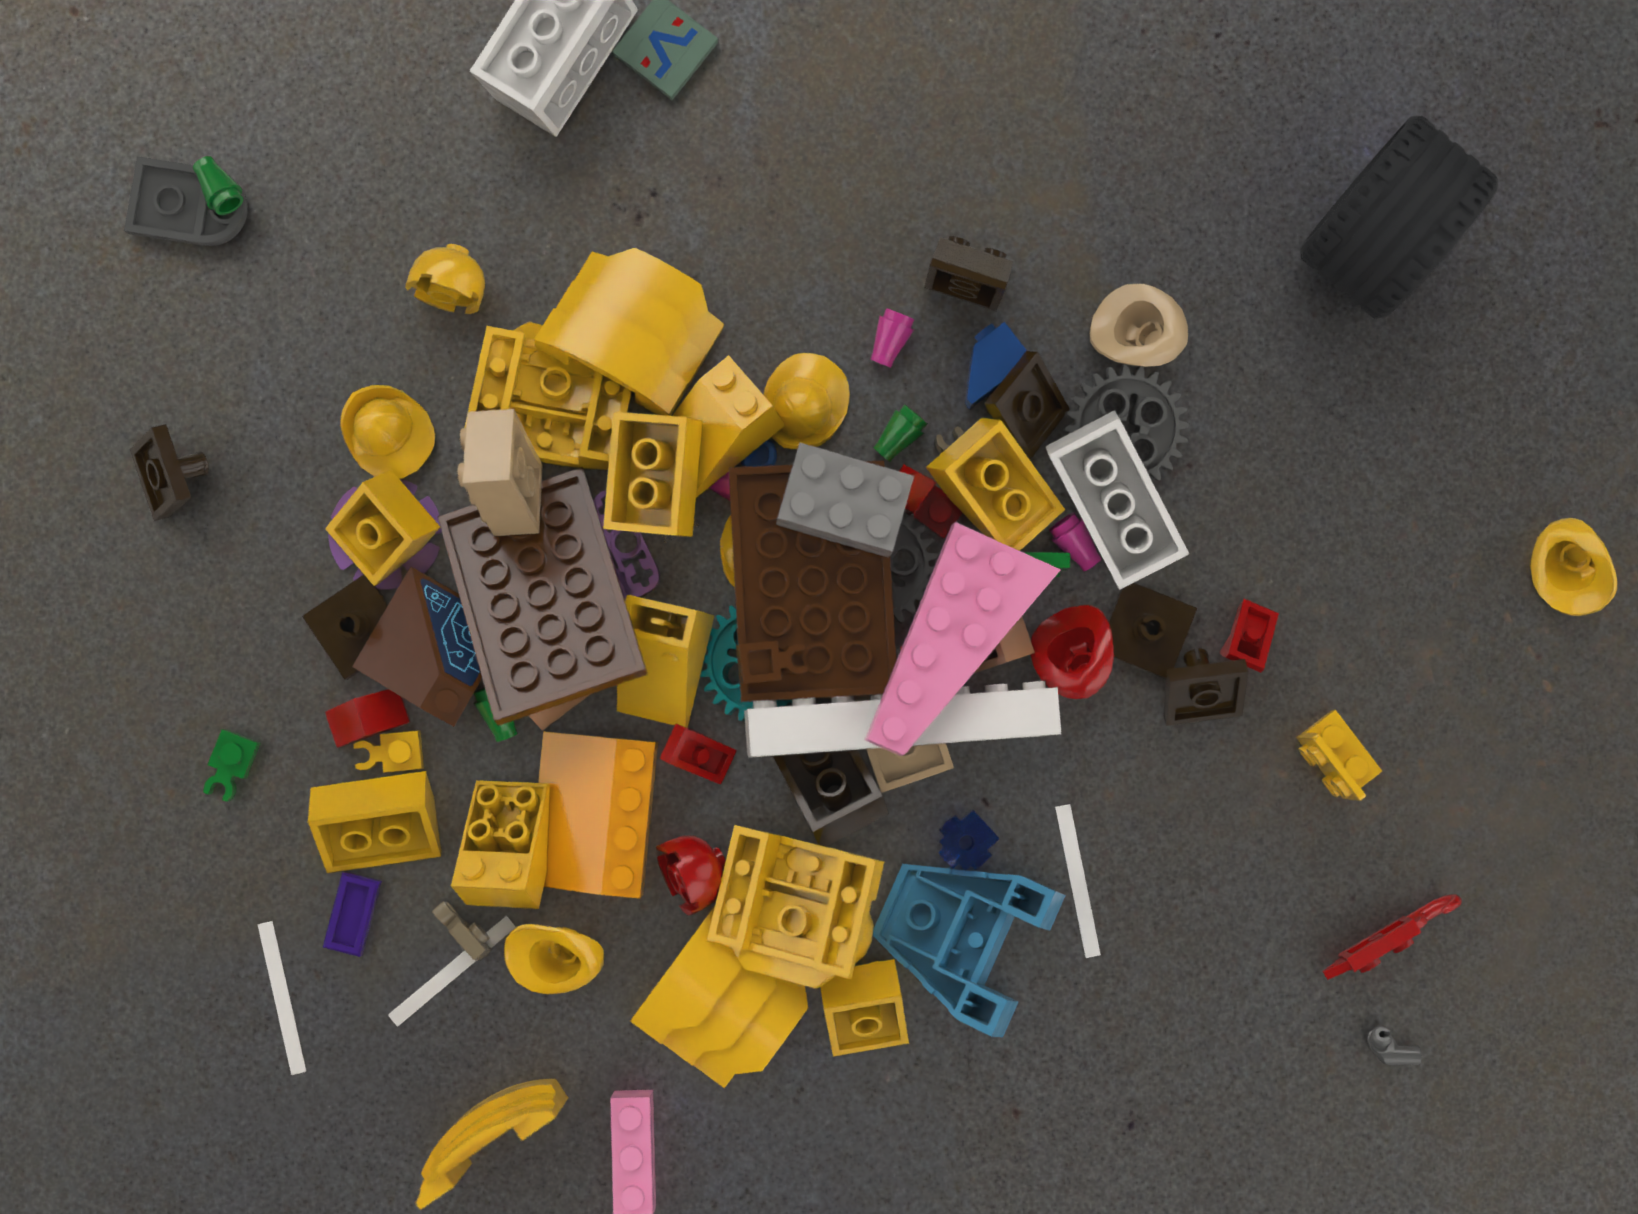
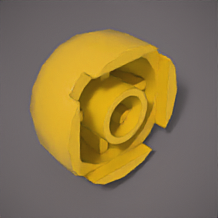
(447, 279)

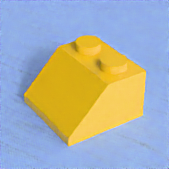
(382, 526)
(865, 1010)

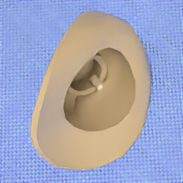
(1130, 314)

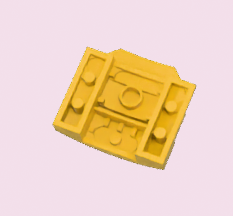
(634, 325)
(558, 404)
(793, 906)
(720, 1012)
(521, 1106)

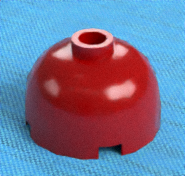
(691, 871)

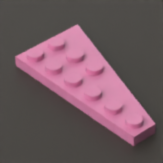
(963, 615)

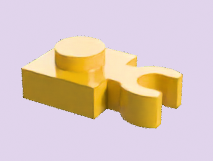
(397, 752)

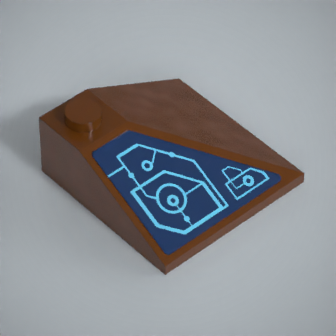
(424, 648)

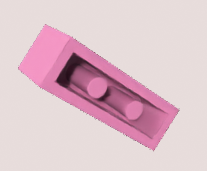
(633, 1152)

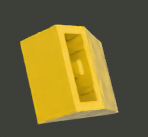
(674, 651)
(504, 845)

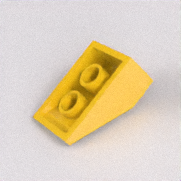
(733, 418)
(996, 484)

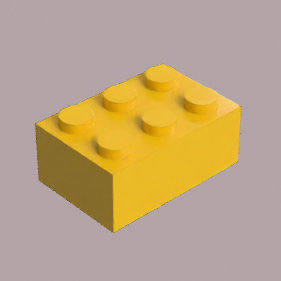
(652, 474)

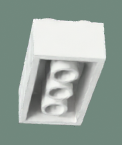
(1117, 500)

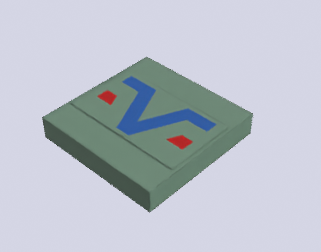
(665, 47)

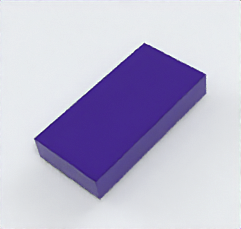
(352, 914)

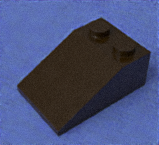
(968, 272)
(832, 792)

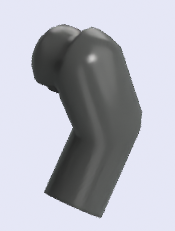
(1389, 1051)

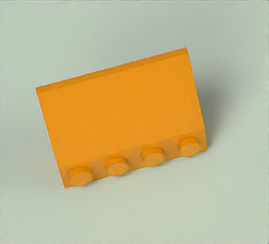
(598, 812)

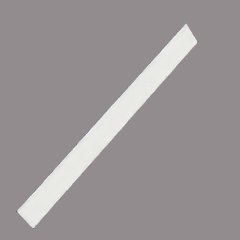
(1077, 880)
(446, 975)
(281, 998)

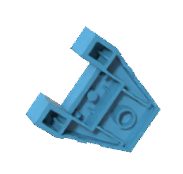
(951, 929)

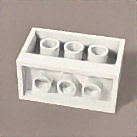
(550, 55)

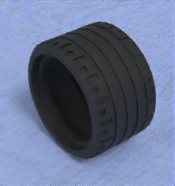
(1399, 217)

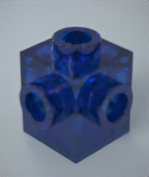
(981, 840)

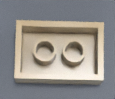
(501, 472)

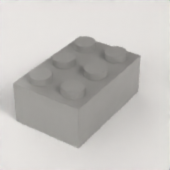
(844, 500)

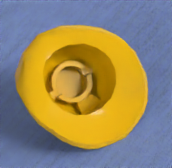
(809, 398)
(386, 430)
(1576, 581)
(552, 958)

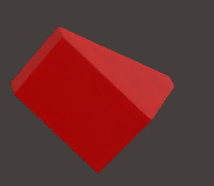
(366, 717)

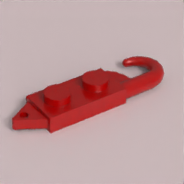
(1394, 937)

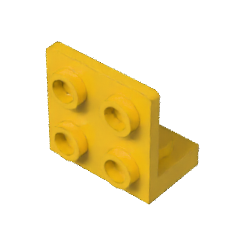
(1338, 756)

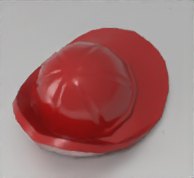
(1074, 651)

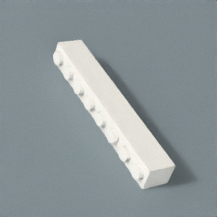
(845, 723)

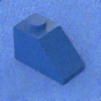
(991, 361)

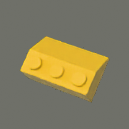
(374, 822)

